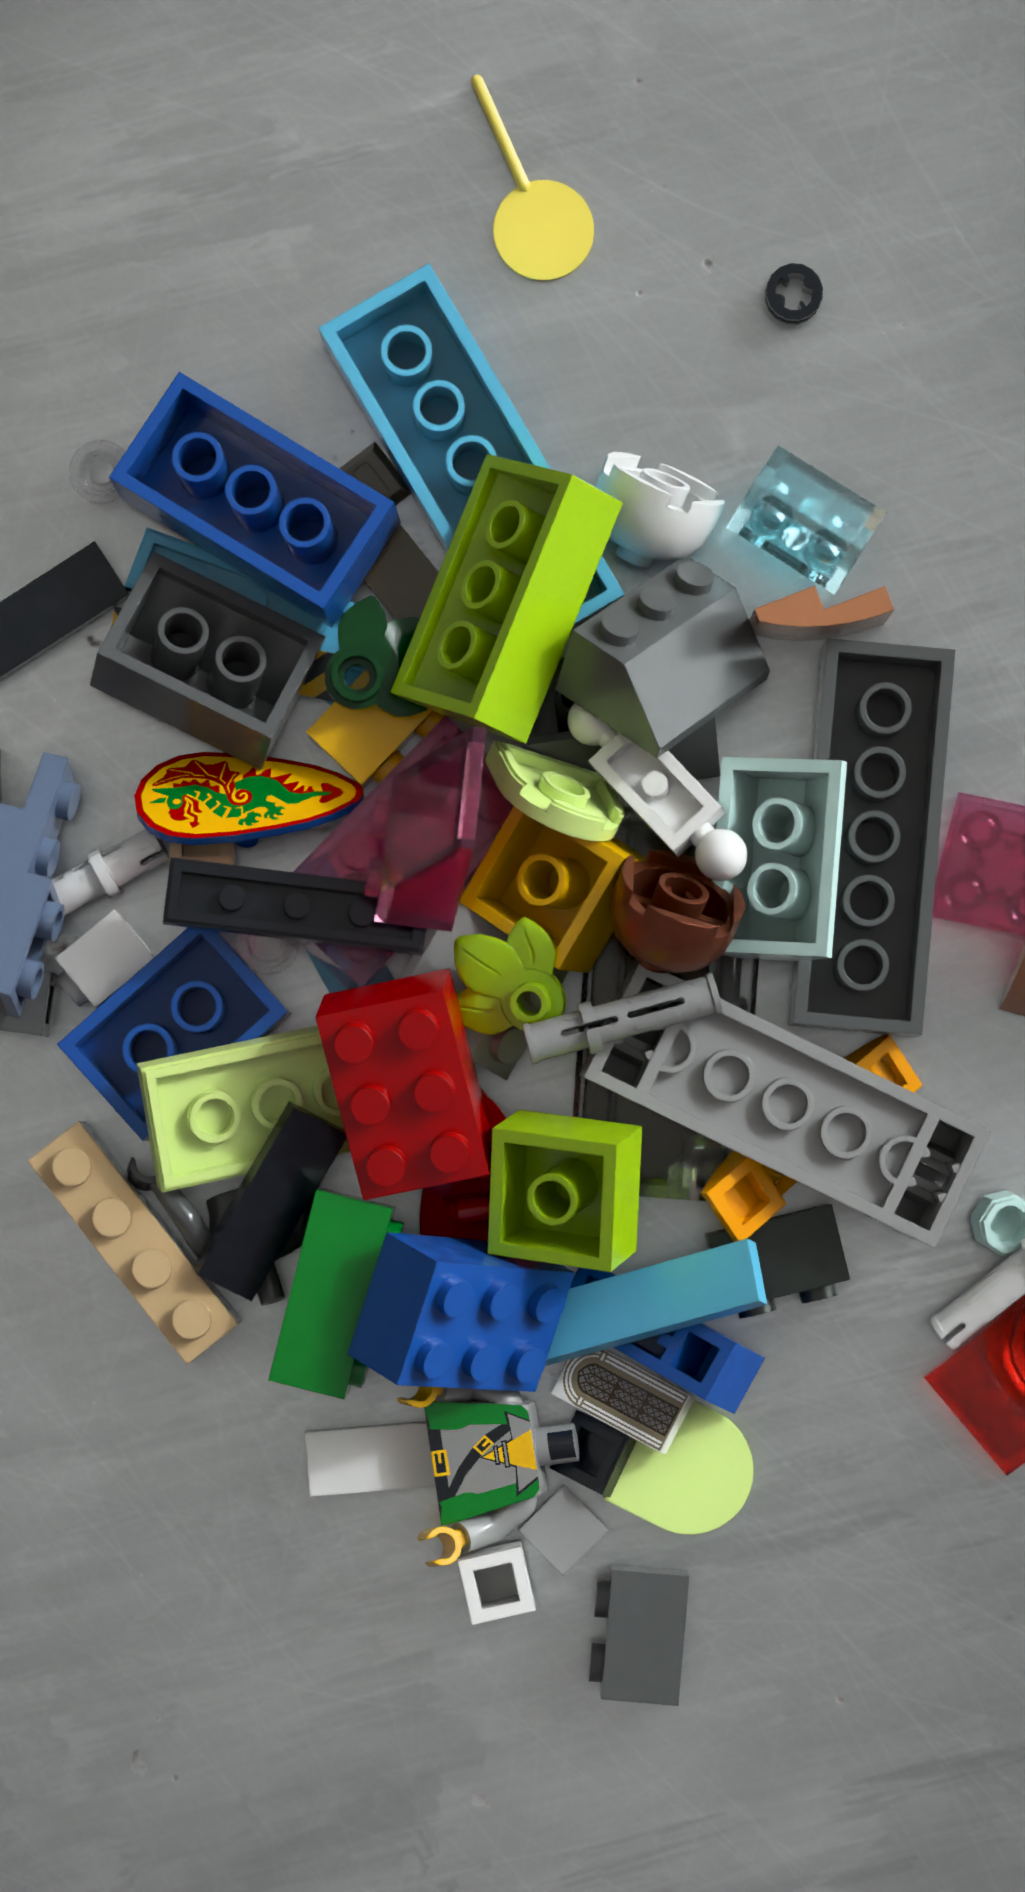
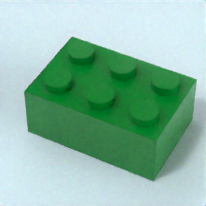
(329, 1293)

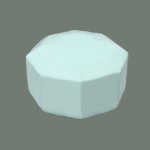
(999, 1222)

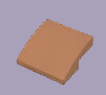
(805, 619)

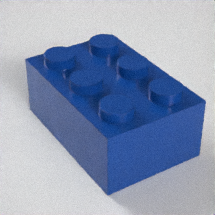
(178, 1003)
(458, 1315)

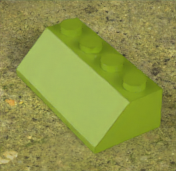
(507, 596)

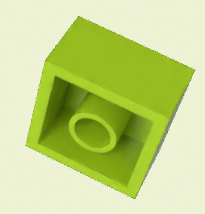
(564, 1190)

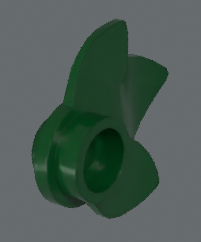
(377, 647)

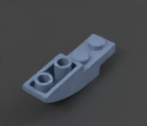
(27, 899)

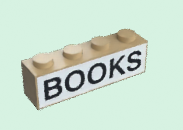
(134, 1241)

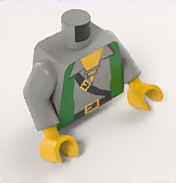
(486, 1463)

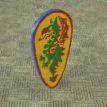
(226, 800)

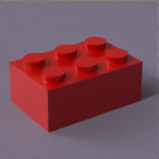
(405, 1084)

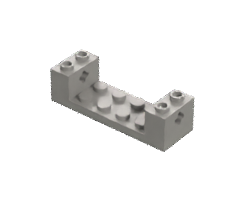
(796, 1111)

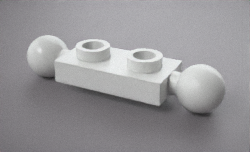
(662, 797)

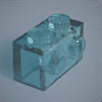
(806, 519)

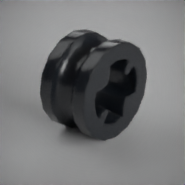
(776, 302)

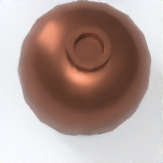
(673, 913)

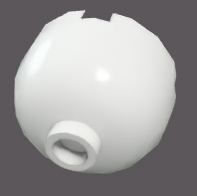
(662, 510)

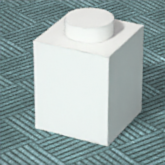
(102, 960)
(496, 1582)

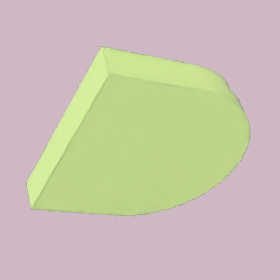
(556, 792)
(696, 1482)

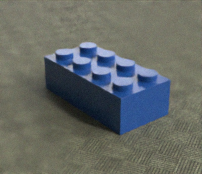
(255, 499)

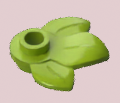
(501, 972)

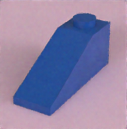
(692, 1357)

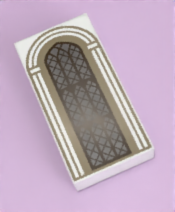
(624, 1397)

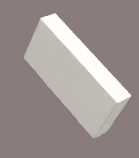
(369, 1459)

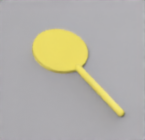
(542, 224)

